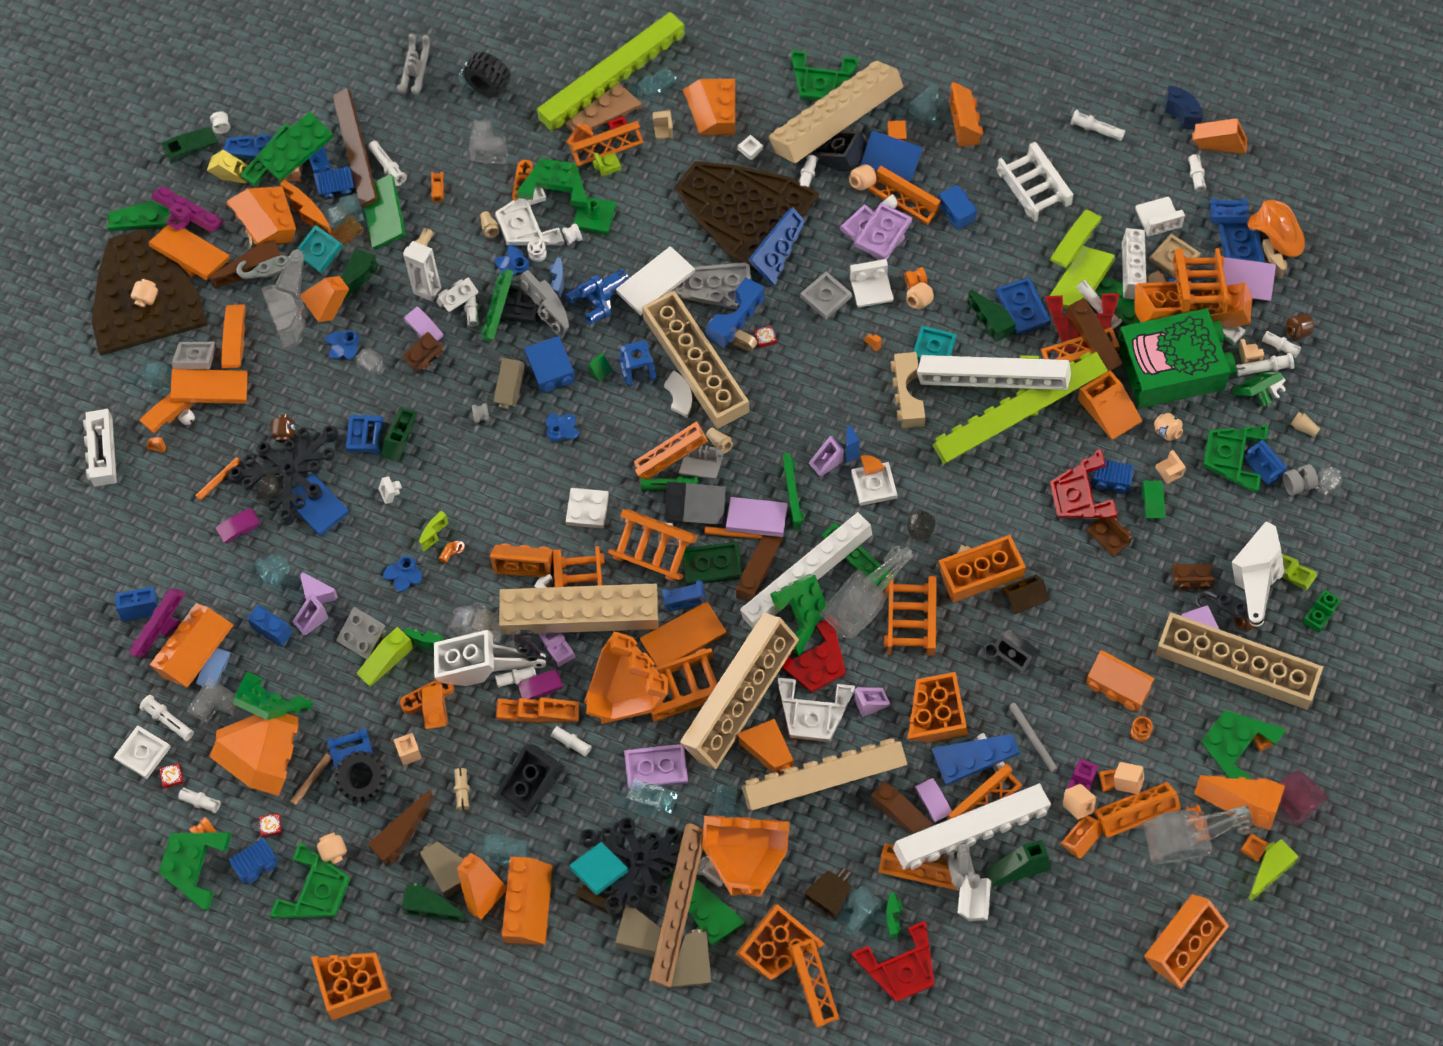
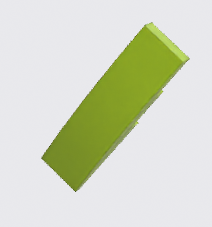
(1075, 238)

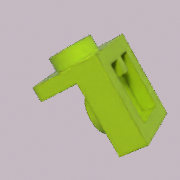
(606, 164)

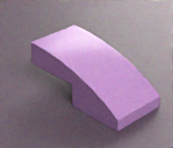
(422, 324)
(557, 647)
(933, 799)

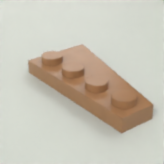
(609, 106)

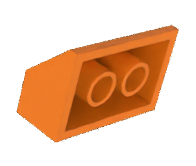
(965, 116)
(1157, 300)
(522, 560)
(1119, 681)

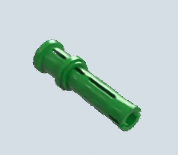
(646, 484)

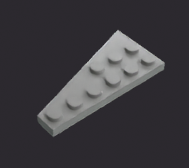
(714, 284)

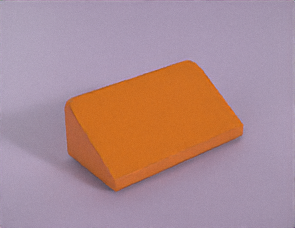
(1082, 836)

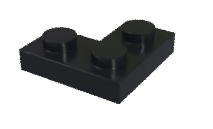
(515, 309)

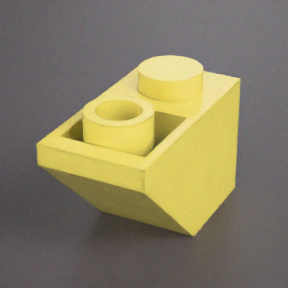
(227, 167)

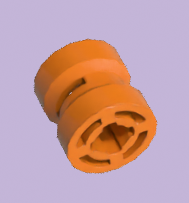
(915, 277)
(1141, 724)
(204, 824)

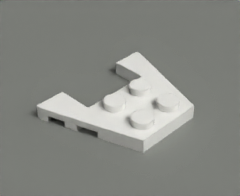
(520, 225)
(813, 718)

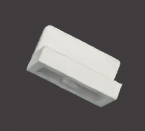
(974, 902)

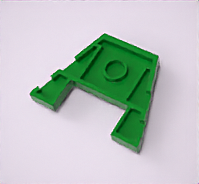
(817, 83)
(554, 176)
(1226, 452)
(806, 604)
(265, 704)
(1232, 736)
(184, 862)
(321, 891)

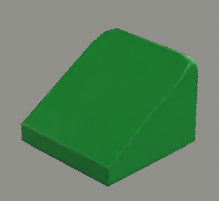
(600, 367)

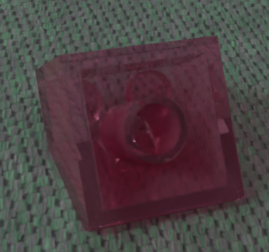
(1301, 796)

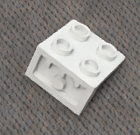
(1159, 216)
(870, 283)

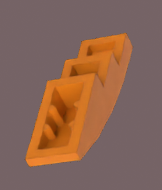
(308, 210)
(233, 336)
(163, 412)
(537, 711)

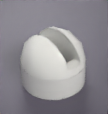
(891, 201)
(186, 416)

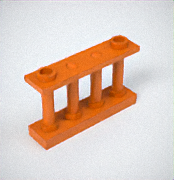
(1185, 287)
(649, 525)
(561, 562)
(928, 624)
(697, 696)

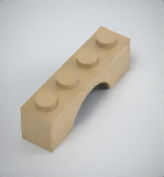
(910, 410)

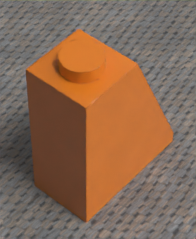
(1221, 136)
(325, 298)
(434, 707)
(767, 746)
(479, 885)

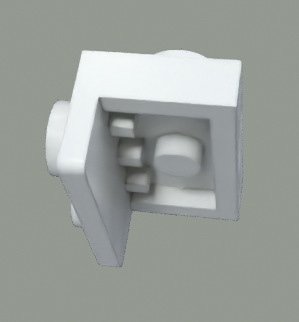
(457, 295)

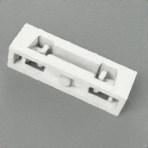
(1133, 261)
(421, 272)
(98, 471)

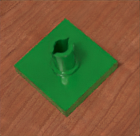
(596, 216)
(1258, 385)

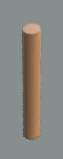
(311, 779)

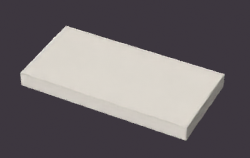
(655, 279)

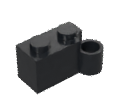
(1013, 650)

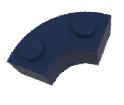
(1183, 106)

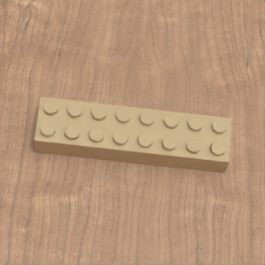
(835, 111)
(695, 359)
(579, 609)
(1239, 661)
(739, 690)
(823, 775)

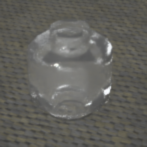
(369, 361)
(1329, 481)

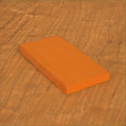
(189, 251)
(209, 386)
(683, 635)

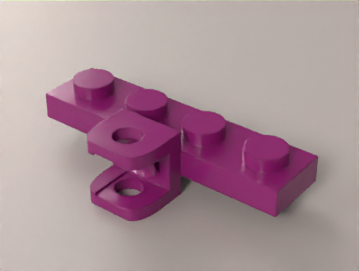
(184, 210)
(160, 622)

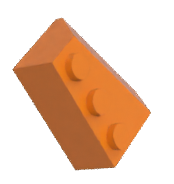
(712, 105)
(264, 214)
(937, 710)
(768, 944)
(350, 983)

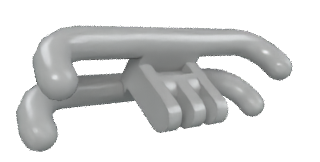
(413, 66)
(962, 865)

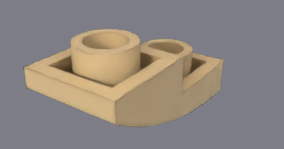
(1273, 258)

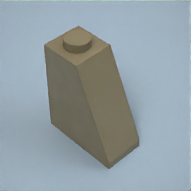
(509, 382)
(443, 867)
(637, 933)
(693, 961)

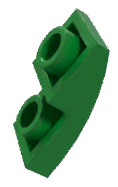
(1153, 500)
(1321, 611)
(424, 641)
(893, 911)

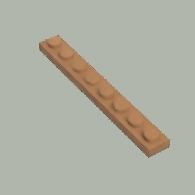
(677, 907)

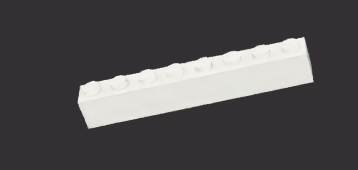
(994, 372)
(816, 562)
(971, 827)

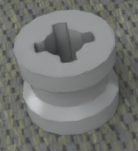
(480, 413)

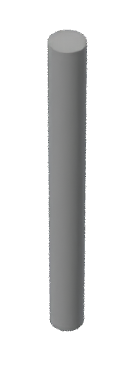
(1033, 737)

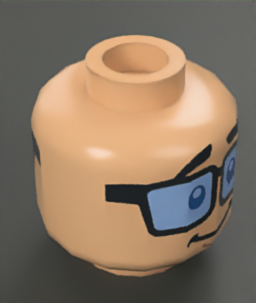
(1168, 426)

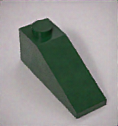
(359, 270)
(398, 434)
(425, 903)

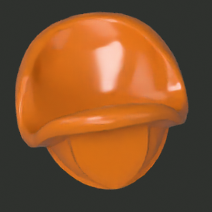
(1281, 226)

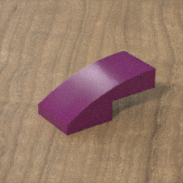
(240, 523)
(540, 684)
(1083, 774)

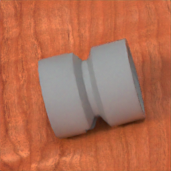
(1301, 479)

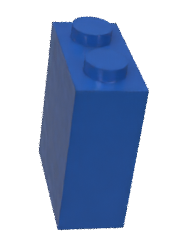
(549, 364)

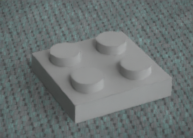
(826, 295)
(194, 355)

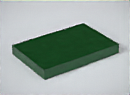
(712, 563)

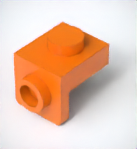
(580, 133)

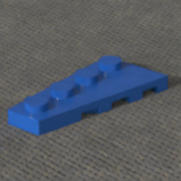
(246, 146)
(776, 246)
(971, 757)

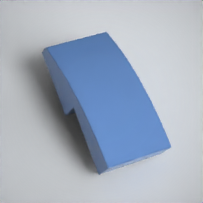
(556, 271)
(214, 666)

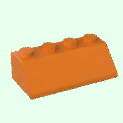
(981, 568)
(191, 645)
(527, 901)
(1186, 940)

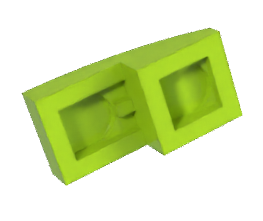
(429, 534)
(1296, 573)

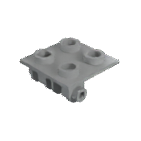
(702, 462)
(361, 633)

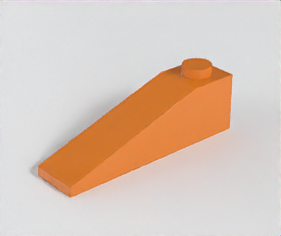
(1259, 795)

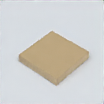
(1165, 252)

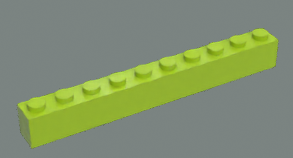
(610, 71)
(1014, 410)

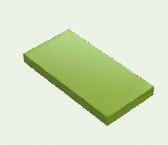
(1088, 266)

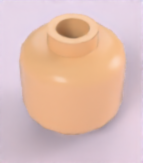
(863, 177)
(144, 293)
(919, 296)
(331, 848)

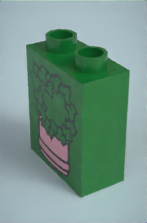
(1175, 357)

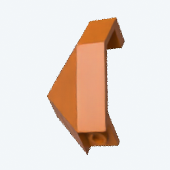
(624, 682)
(257, 750)
(745, 851)

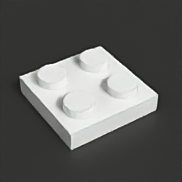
(875, 486)
(587, 508)
(142, 752)

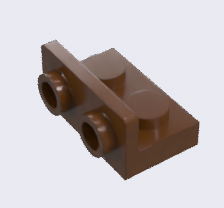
(422, 352)
(1110, 535)
(1192, 576)

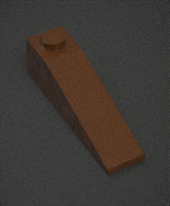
(255, 256)
(1093, 333)
(758, 568)
(899, 809)
(395, 837)

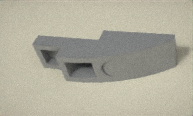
(549, 304)

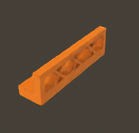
(606, 136)
(912, 193)
(1074, 343)
(672, 453)
(986, 789)
(1138, 810)
(928, 872)
(808, 988)

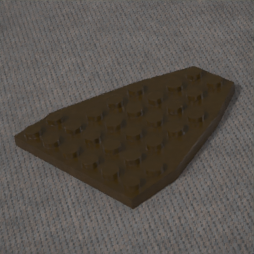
(740, 204)
(117, 319)

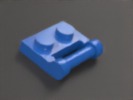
(1229, 211)
(358, 434)
(338, 755)

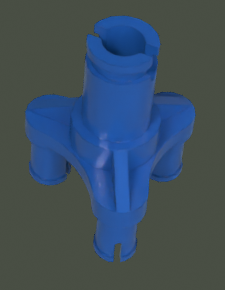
(599, 293)

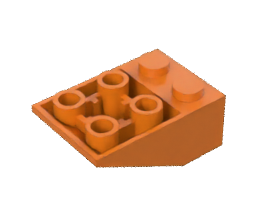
(1237, 313)
(1109, 405)

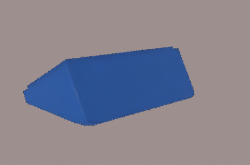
(852, 445)

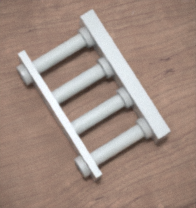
(1044, 168)

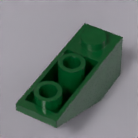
(188, 144)
(994, 317)
(1020, 863)

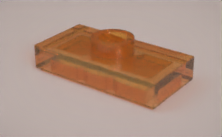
(347, 230)

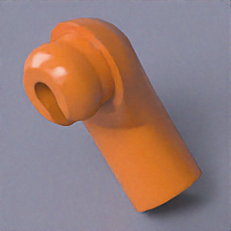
(451, 549)

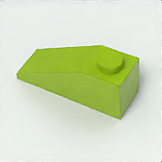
(385, 656)
(1276, 861)

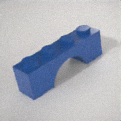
(724, 327)

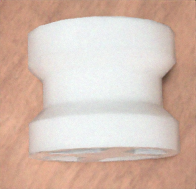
(220, 122)
(572, 234)
(536, 246)

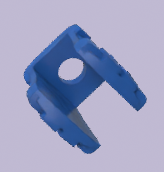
(628, 363)

